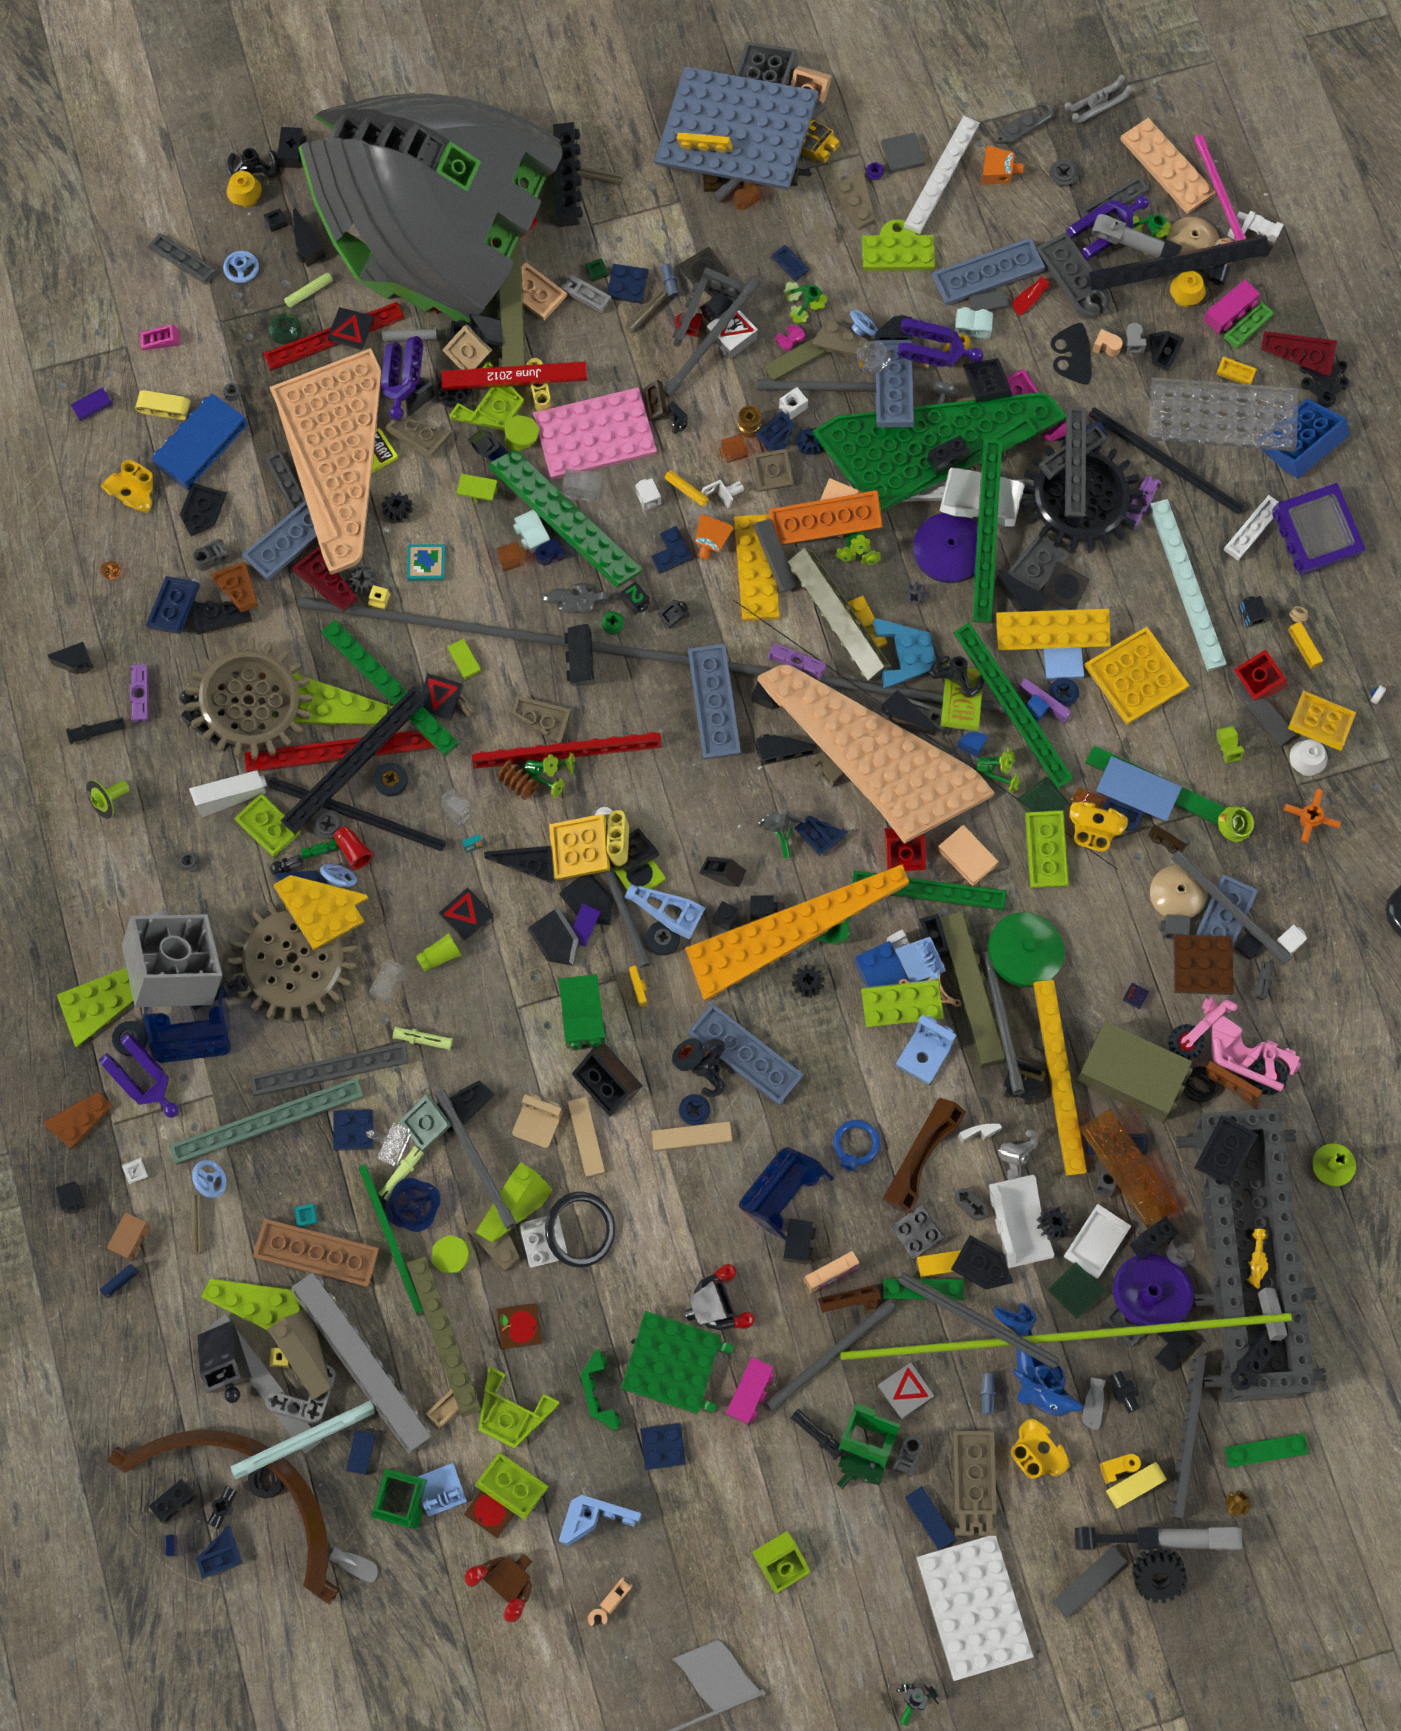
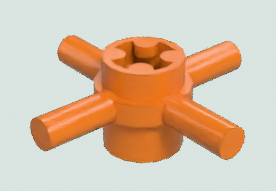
(1305, 815)

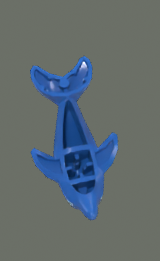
(1039, 1383)

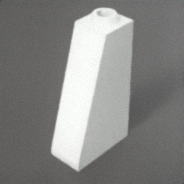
(227, 792)

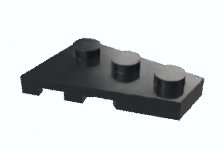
(216, 616)
(469, 1102)

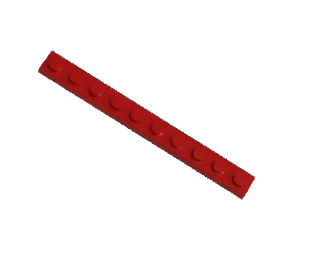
(562, 751)
(331, 752)

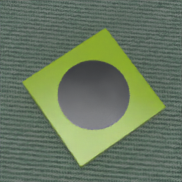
(647, 876)

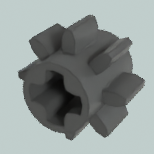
(916, 598)

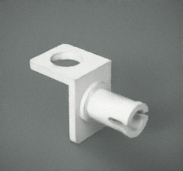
(724, 492)

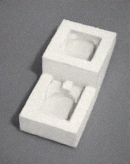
(985, 1131)

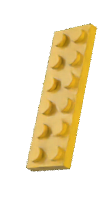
(756, 579)
(1053, 629)

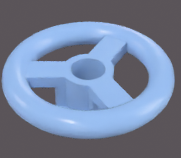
(236, 259)
(862, 324)
(337, 878)
(204, 1181)

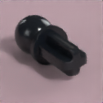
(286, 864)

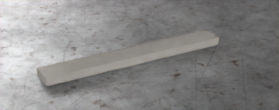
(266, 1384)

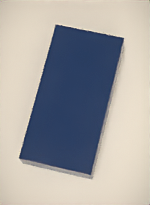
(790, 263)
(119, 1281)
(360, 1452)

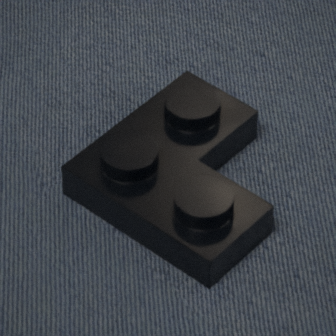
(1177, 1346)

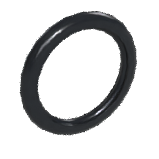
(550, 1233)

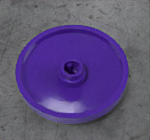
(938, 558)
(1152, 1291)

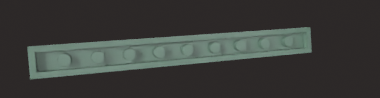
(266, 1121)

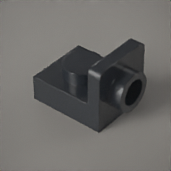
(678, 416)
(673, 613)

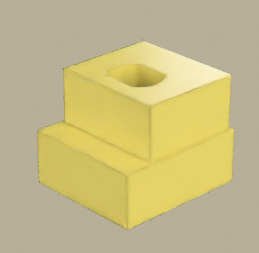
(378, 603)
(278, 1364)

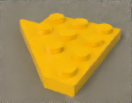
(320, 909)

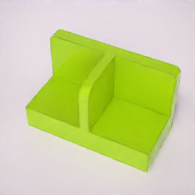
(477, 487)

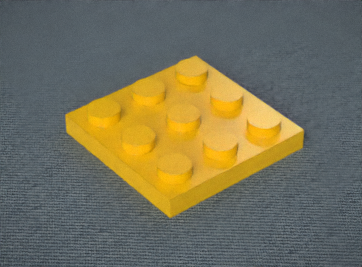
(1322, 720)
(579, 847)

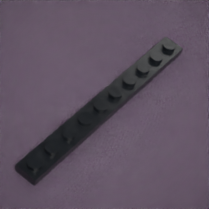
(1179, 263)
(354, 760)

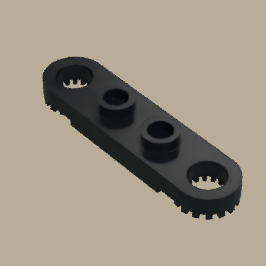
(1253, 1361)

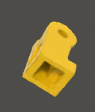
(1126, 1463)

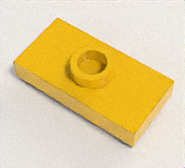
(1236, 371)
(639, 986)

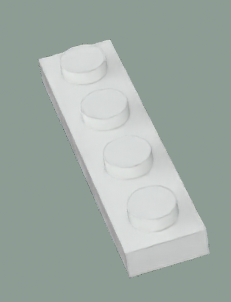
(1251, 529)

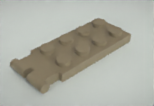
(974, 1482)

